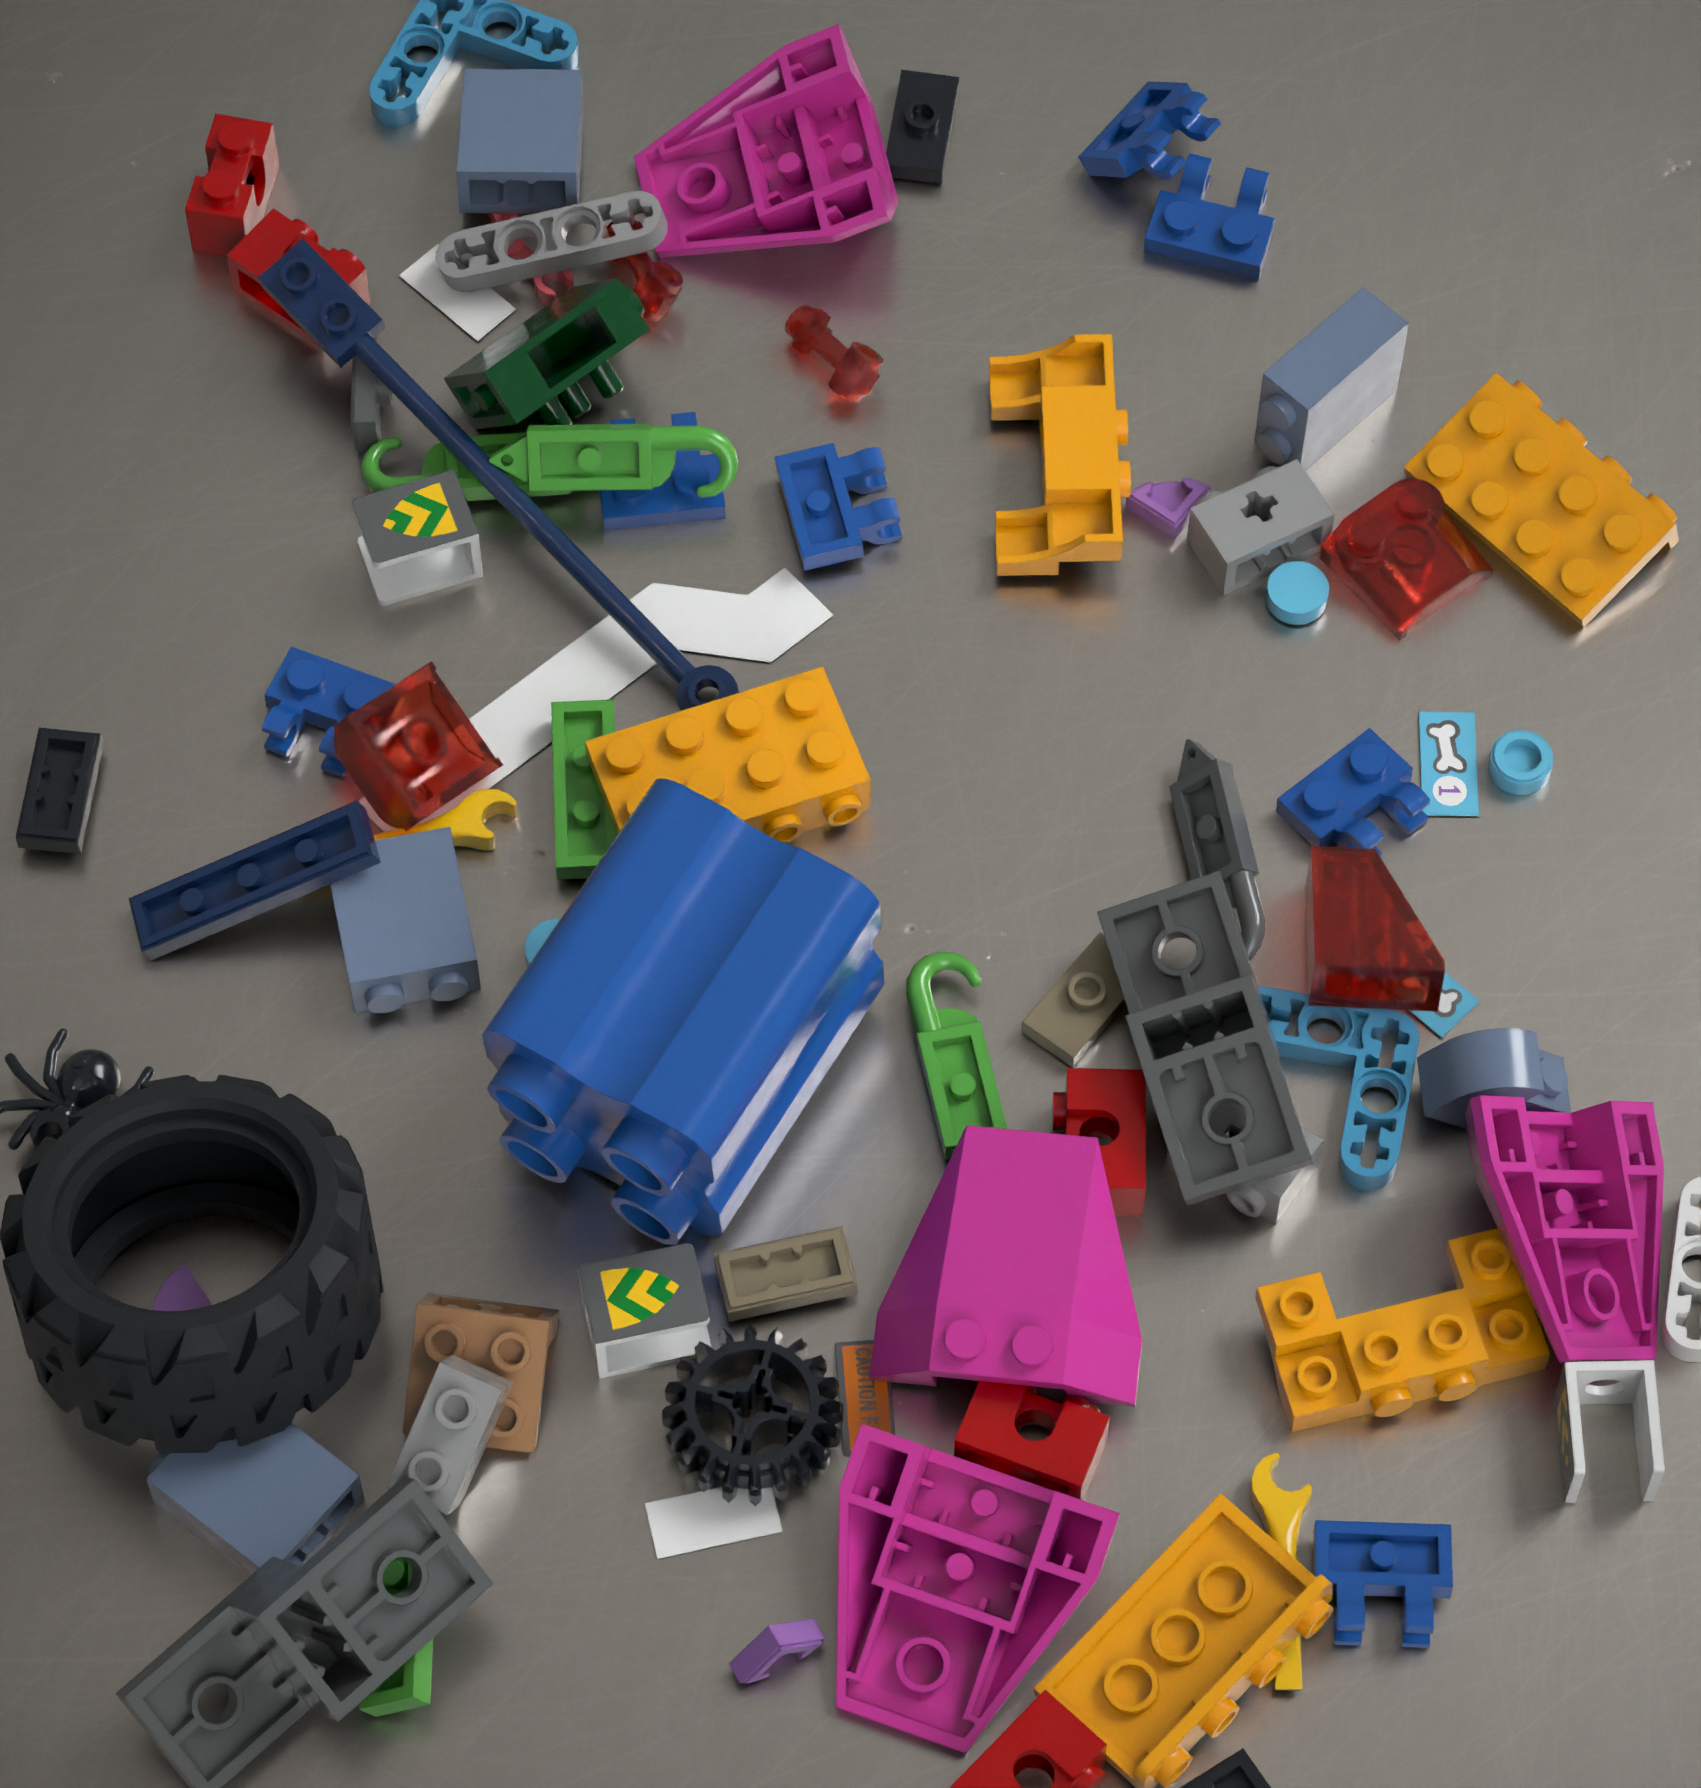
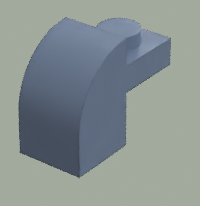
(1491, 1065)

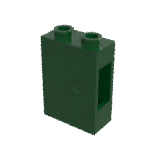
(549, 357)

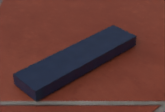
(254, 880)

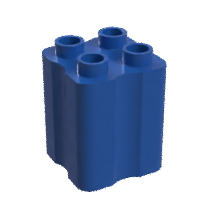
(683, 1013)

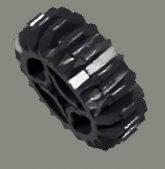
(705, 1395)

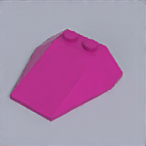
(775, 157)
(1578, 1217)
(1015, 1274)
(951, 1584)

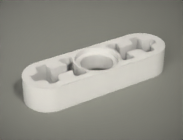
(1679, 1287)

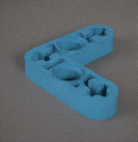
(465, 31)
(1358, 1051)

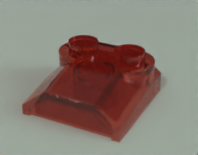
(1404, 555)
(412, 749)

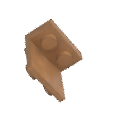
(496, 1337)

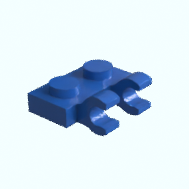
(1144, 128)
(1209, 232)
(674, 499)
(821, 509)
(318, 694)
(1346, 788)
(1384, 1561)

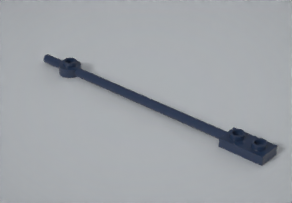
(347, 327)

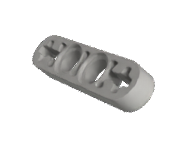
(552, 251)

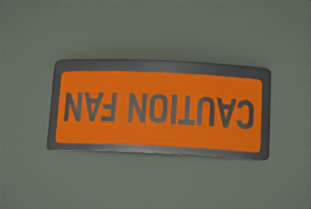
(862, 1398)

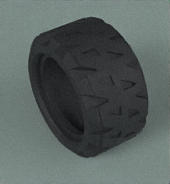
(213, 1369)

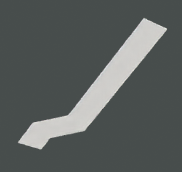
(608, 660)

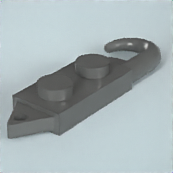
(1218, 835)

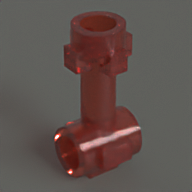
(656, 283)
(854, 367)

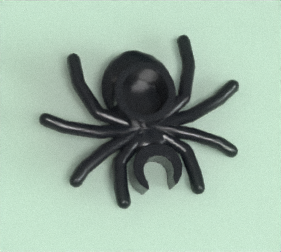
(81, 1082)

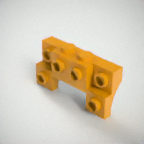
(1080, 433)
(1406, 1350)

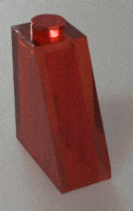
(1365, 937)

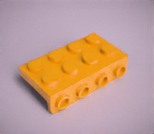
(1544, 498)
(765, 754)
(1188, 1644)

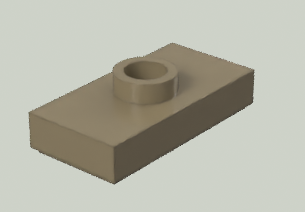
(1078, 1005)
(785, 1273)

